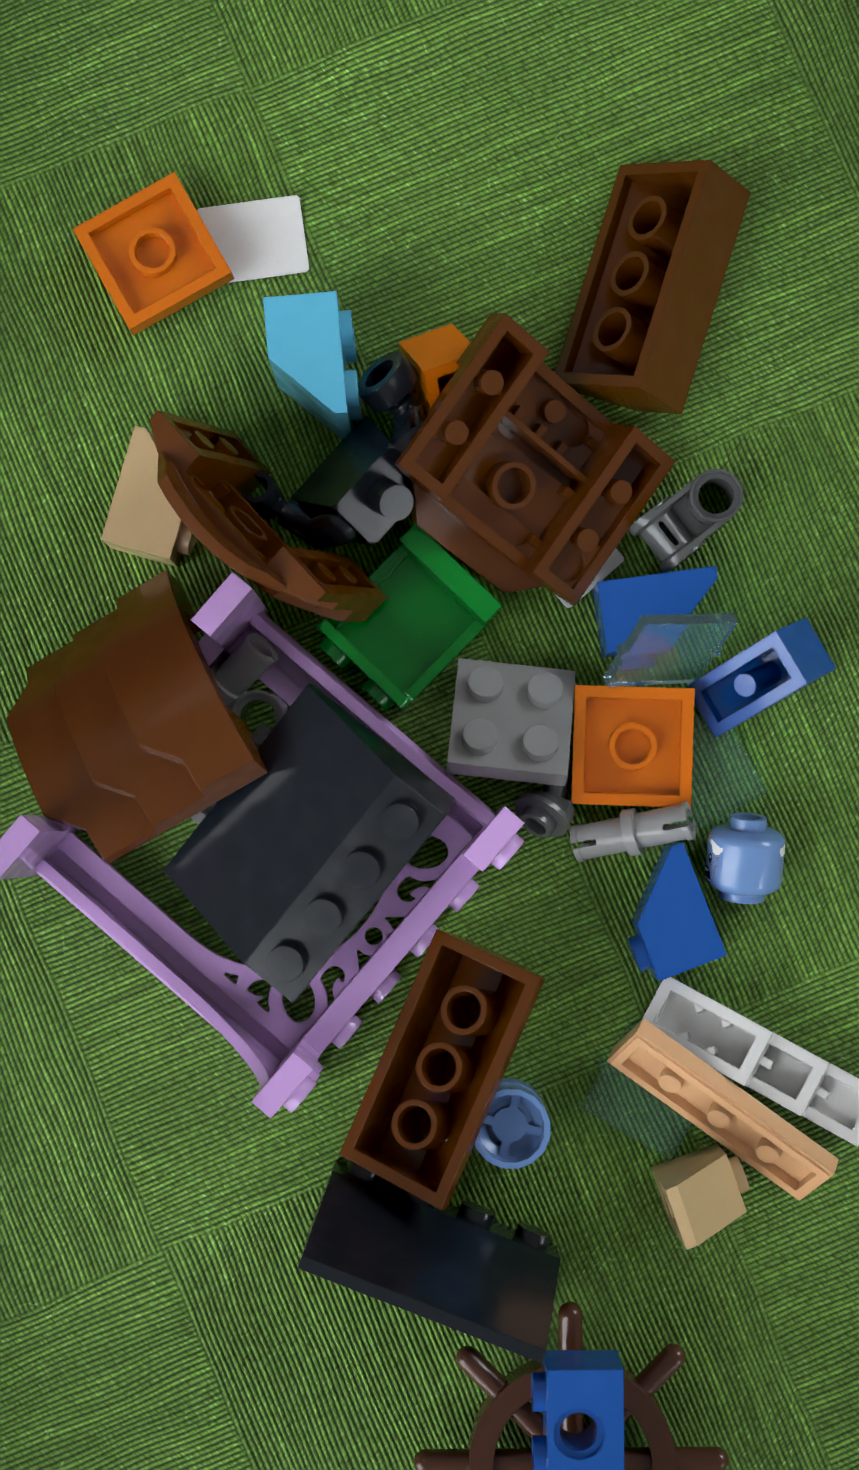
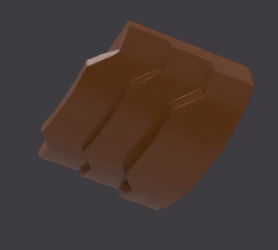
(525, 470)
(203, 481)
(130, 725)

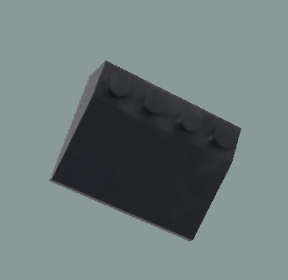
(309, 843)
(434, 1261)

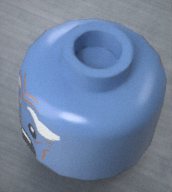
(744, 859)

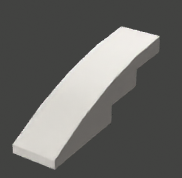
(758, 1058)

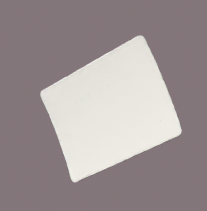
(259, 237)

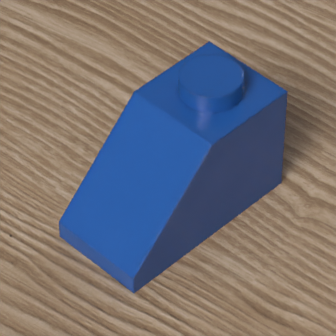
(624, 600)
(761, 676)
(673, 919)

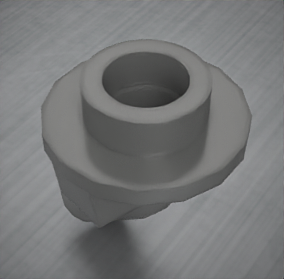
(546, 812)

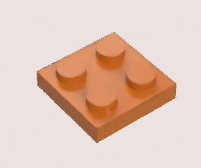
(153, 253)
(632, 745)

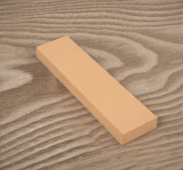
(722, 1110)

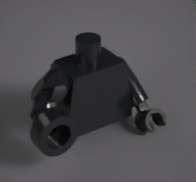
(358, 486)

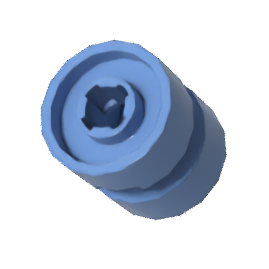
(514, 1127)

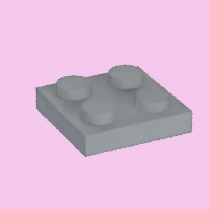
(511, 722)

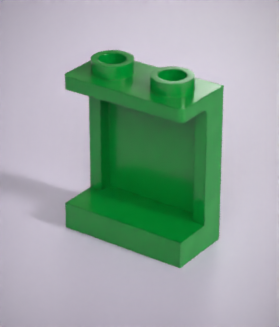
(419, 628)

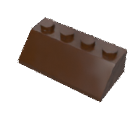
(653, 284)
(442, 1067)

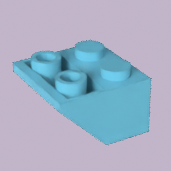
(309, 355)

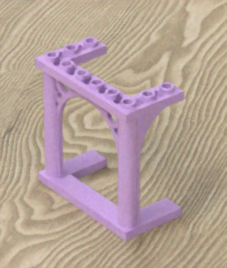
(271, 1043)

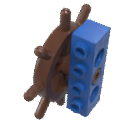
(564, 1388)

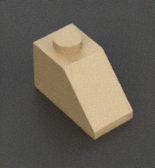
(140, 514)
(701, 1193)

